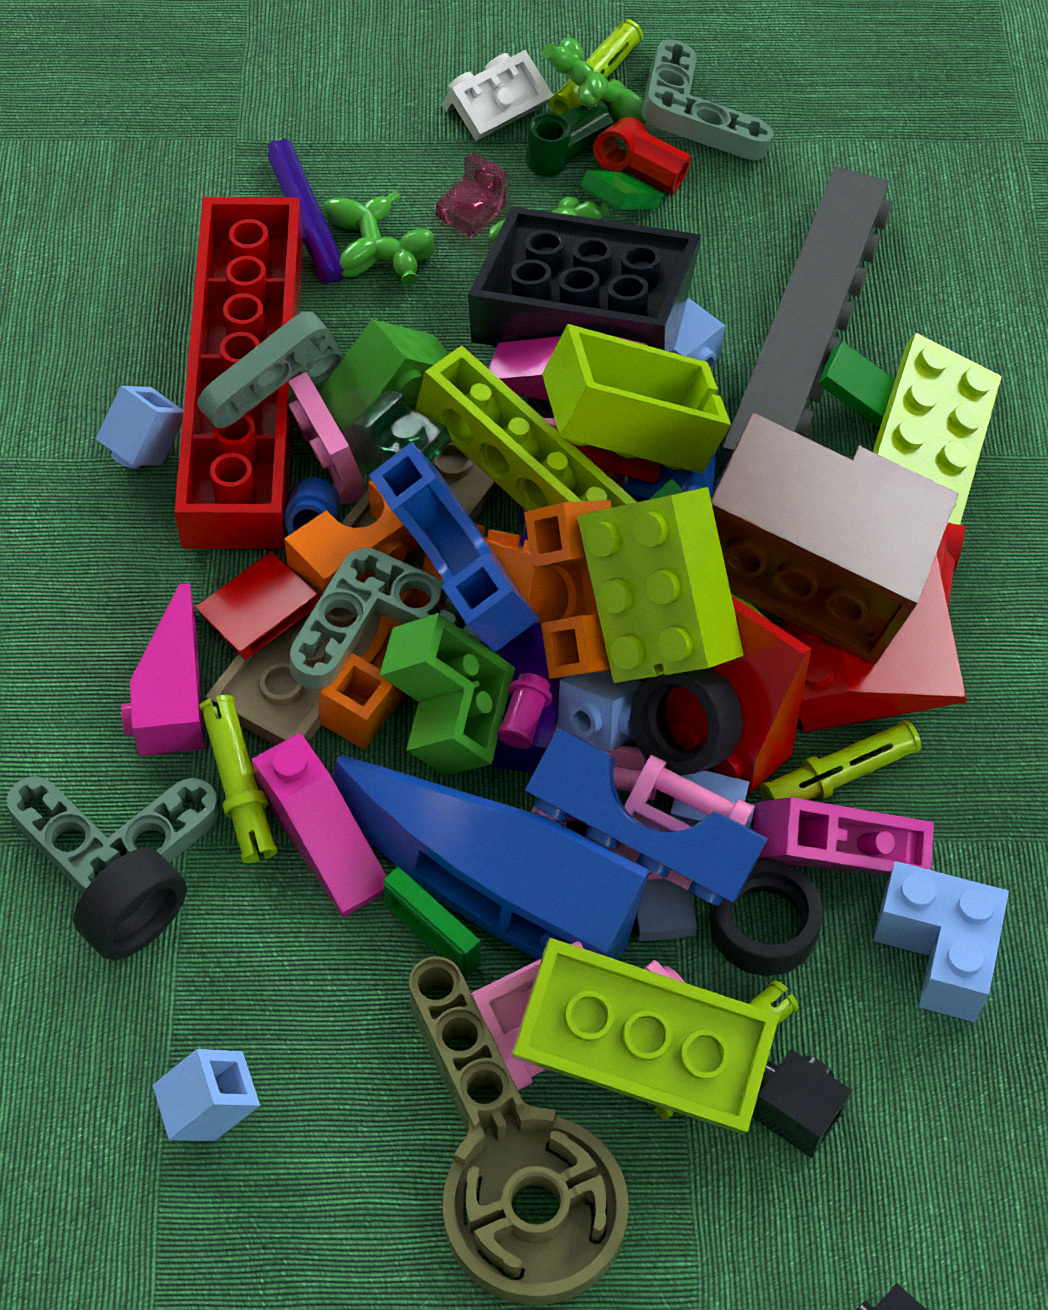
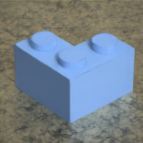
(951, 923)

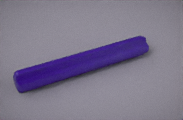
(315, 230)

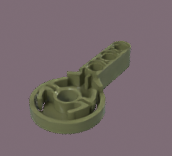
(509, 1153)

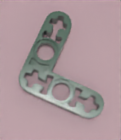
(674, 110)
(295, 348)
(364, 602)
(98, 850)

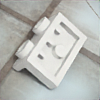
(498, 95)

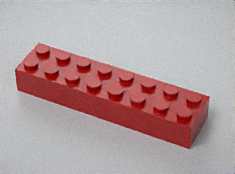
(245, 290)

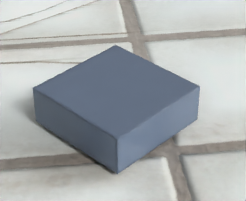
(665, 912)

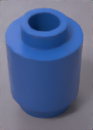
(309, 500)

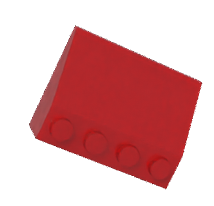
(911, 676)
(770, 696)

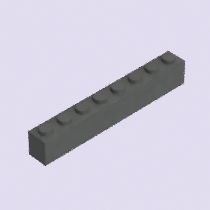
(815, 305)

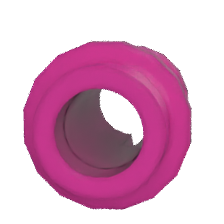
(522, 716)

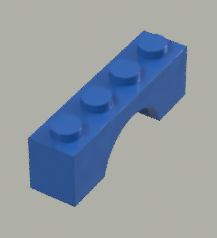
(455, 546)
(580, 782)

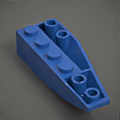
(496, 862)

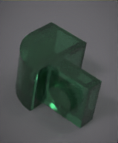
(388, 428)

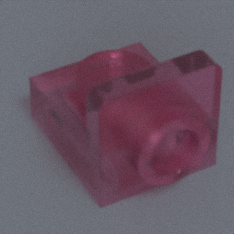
(475, 197)

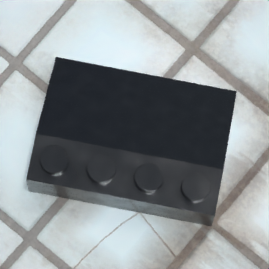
(582, 274)

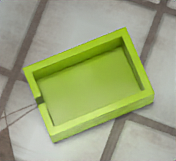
(635, 400)
(661, 586)

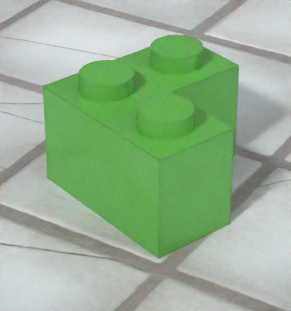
(380, 361)
(458, 691)

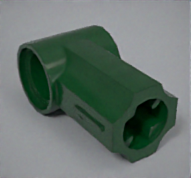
(557, 136)

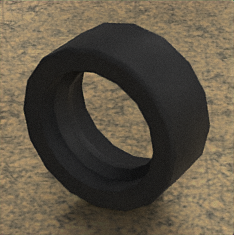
(722, 715)
(129, 903)
(776, 958)

